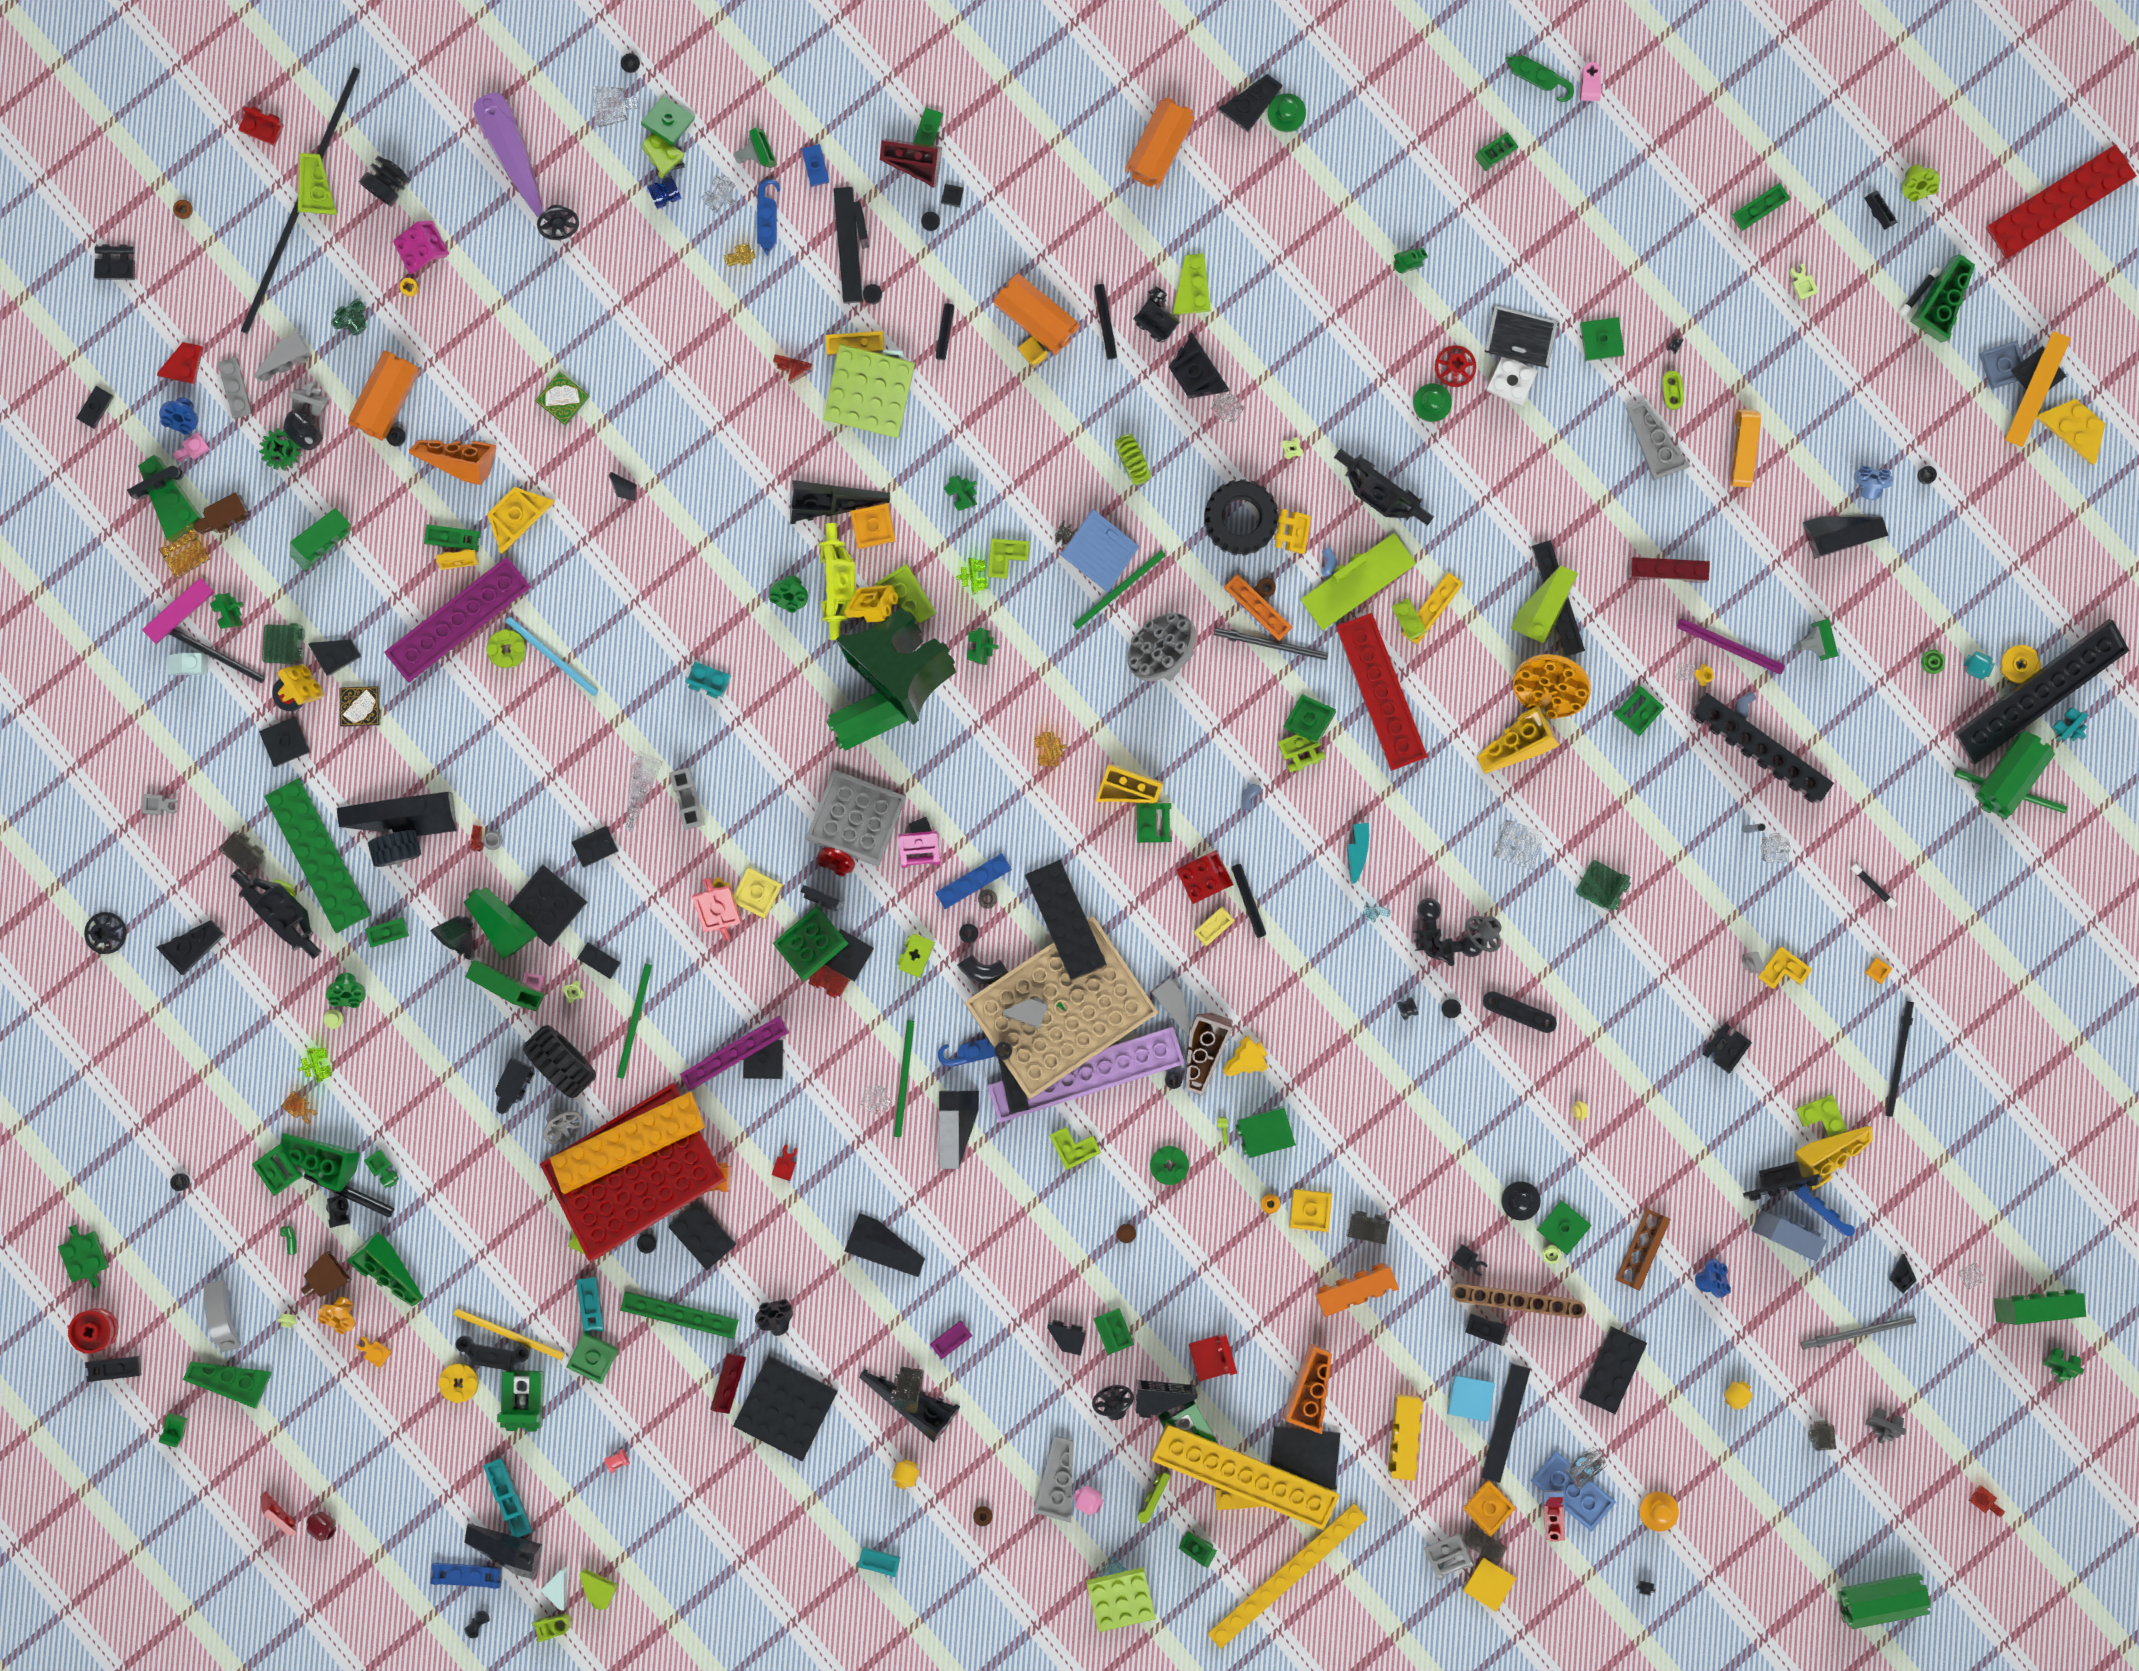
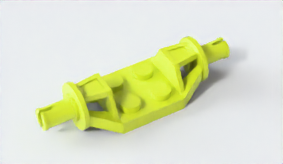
(839, 580)

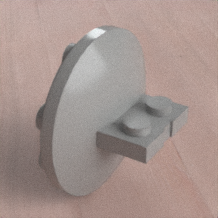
(1162, 647)

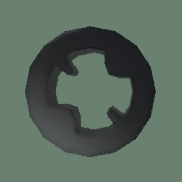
(1675, 344)
(1923, 480)
(1005, 1056)
(1179, 1081)
(185, 1185)

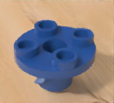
(179, 415)
(1714, 1279)

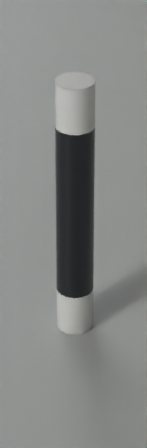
(1919, 292)
(1873, 885)

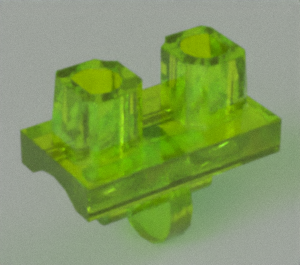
(976, 584)
(313, 1056)

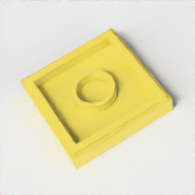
(757, 892)

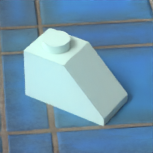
(188, 664)

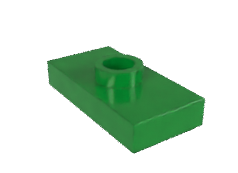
(928, 127)

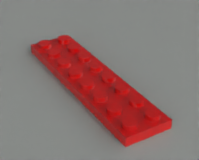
(2061, 201)
(1381, 691)

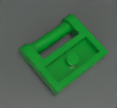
(1643, 715)
(1147, 823)
(271, 1172)

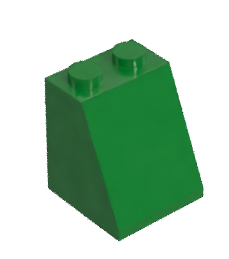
(1265, 1132)

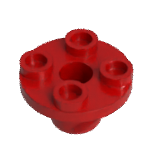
(836, 861)

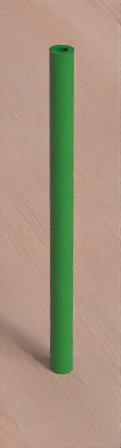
(1119, 589)
(2029, 797)
(634, 1020)
(904, 1078)

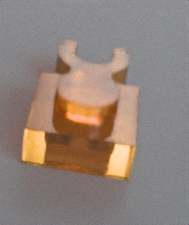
(297, 1106)

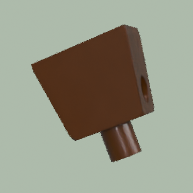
(324, 1276)

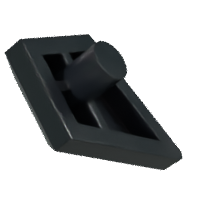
(622, 487)
(1902, 1275)

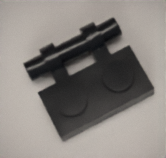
(114, 268)
(1732, 1050)

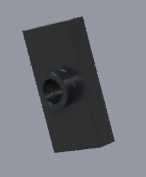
(1880, 210)
(95, 407)

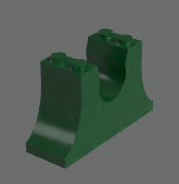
(892, 668)

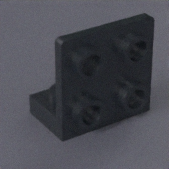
(2026, 369)

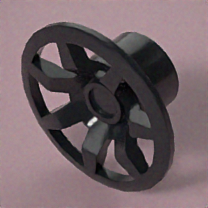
(557, 219)
(104, 933)
(1113, 1405)

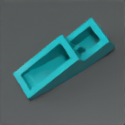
(1358, 851)

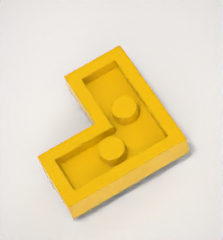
(1783, 964)

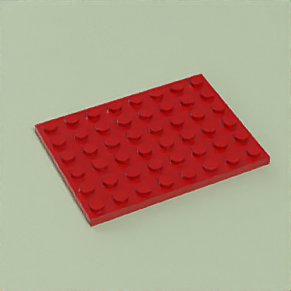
(639, 1193)

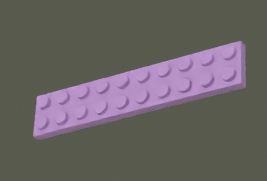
(1105, 1070)

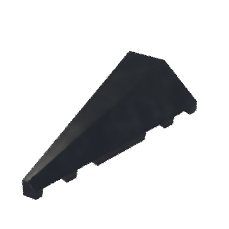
(816, 499)
(932, 1414)

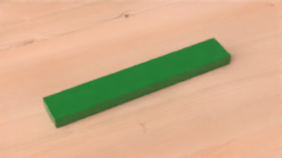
(679, 1315)

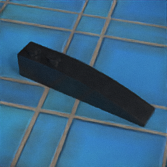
(421, 813)

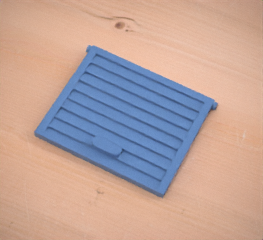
(1100, 550)

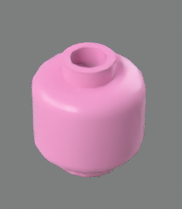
(1088, 1500)

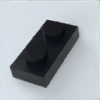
(599, 960)

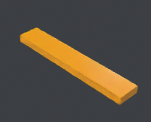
(2037, 388)

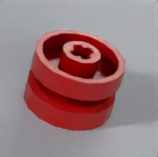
(104, 1334)

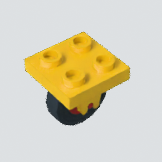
(295, 688)

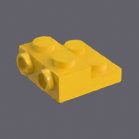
(872, 603)

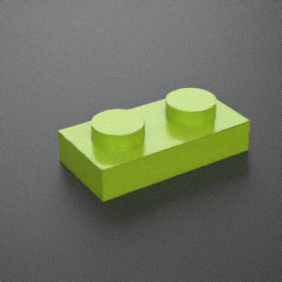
(1409, 619)

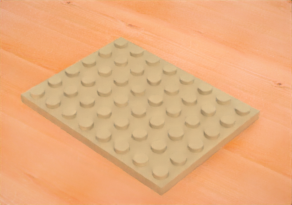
(1097, 1013)

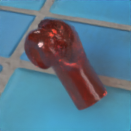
(475, 844)

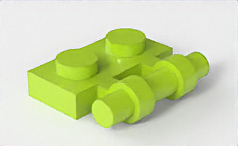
(1296, 745)

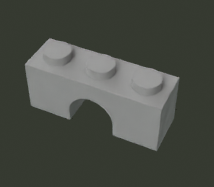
(687, 798)

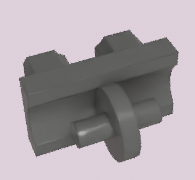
(1883, 1428)

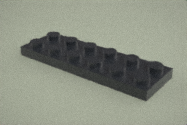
(1065, 920)

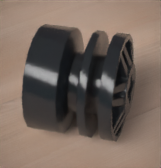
(384, 180)

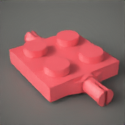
(716, 908)

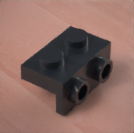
(1156, 321)

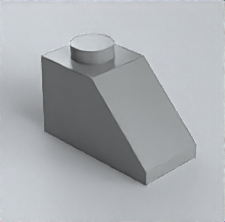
(1028, 1012)

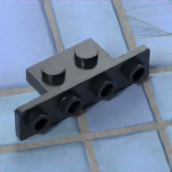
(1781, 1178)

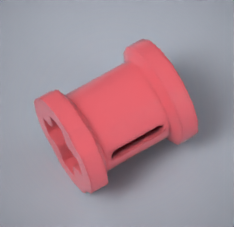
(617, 1461)

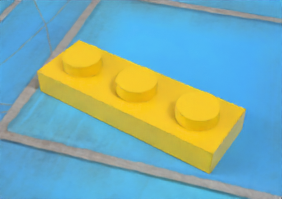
(868, 341)

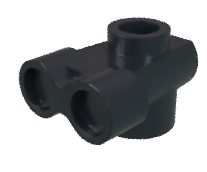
(337, 1210)

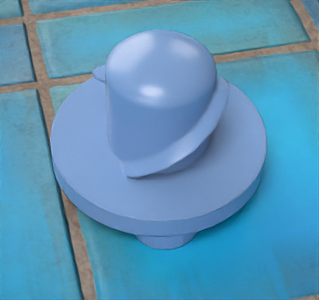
(1873, 481)

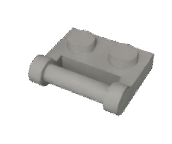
(1446, 1550)

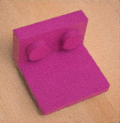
(420, 245)

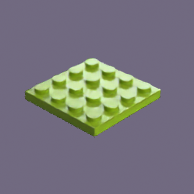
(869, 391)

